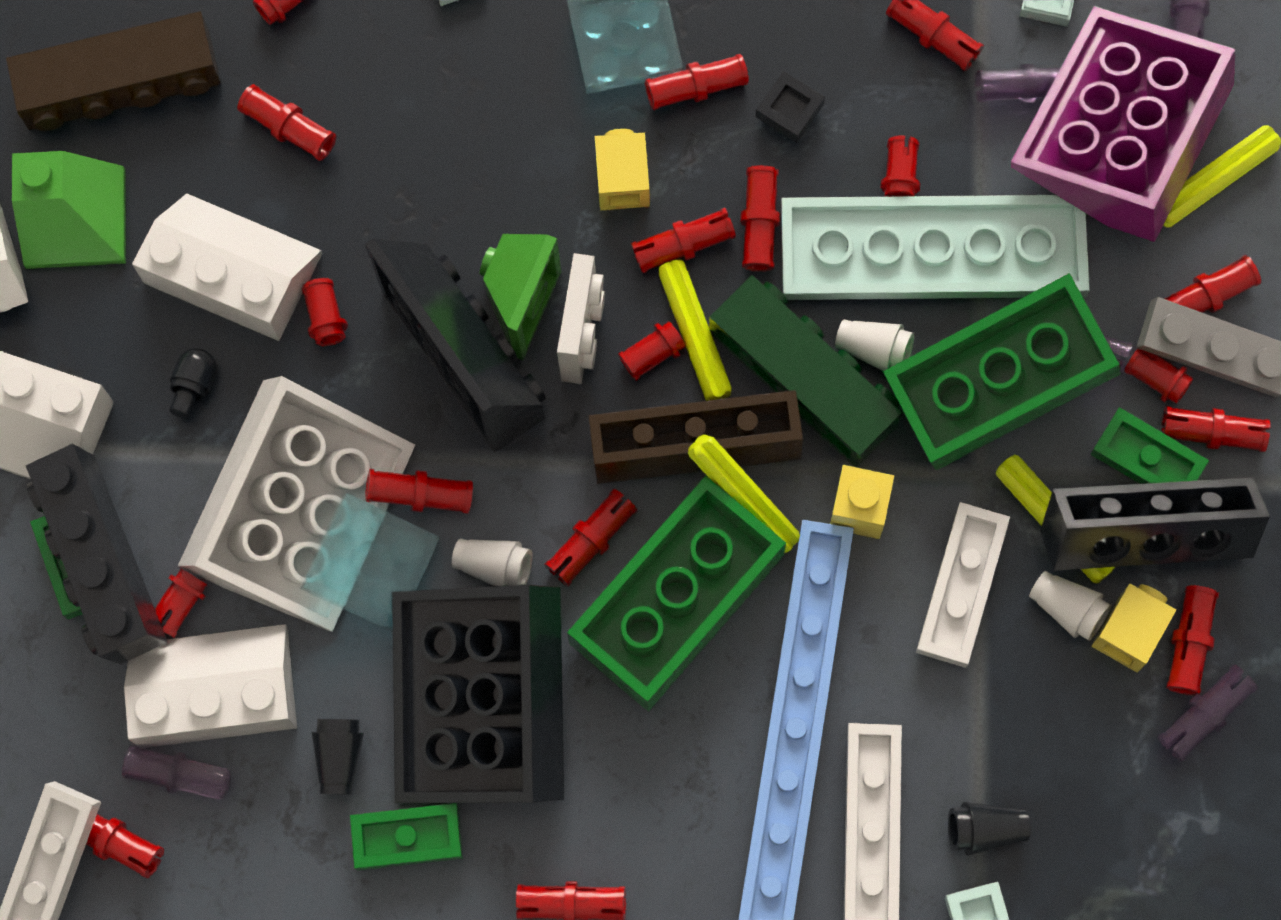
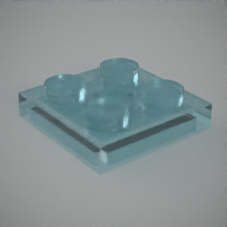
(623, 41)
(367, 558)

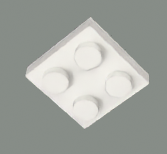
(577, 333)

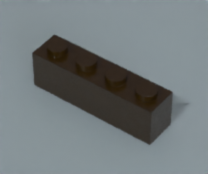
(113, 72)
(658, 438)

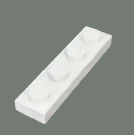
(872, 822)

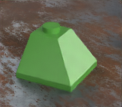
(68, 209)
(520, 283)

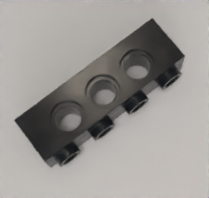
(1154, 523)

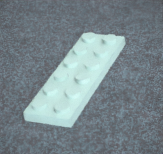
(930, 246)

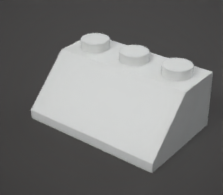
(226, 265)
(46, 412)
(211, 687)

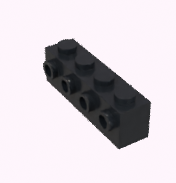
(95, 555)

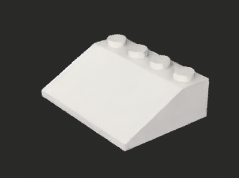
(281, 495)

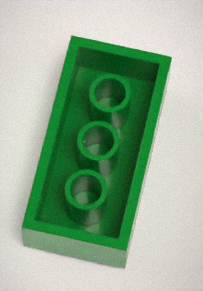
(1002, 372)
(676, 593)

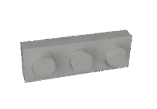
(1212, 346)

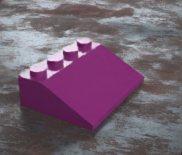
(1126, 120)

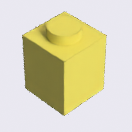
(622, 170)
(862, 501)
(1134, 626)

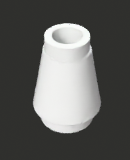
(875, 343)
(493, 561)
(1071, 604)

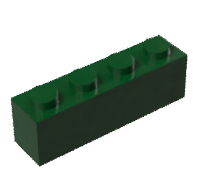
(792, 355)

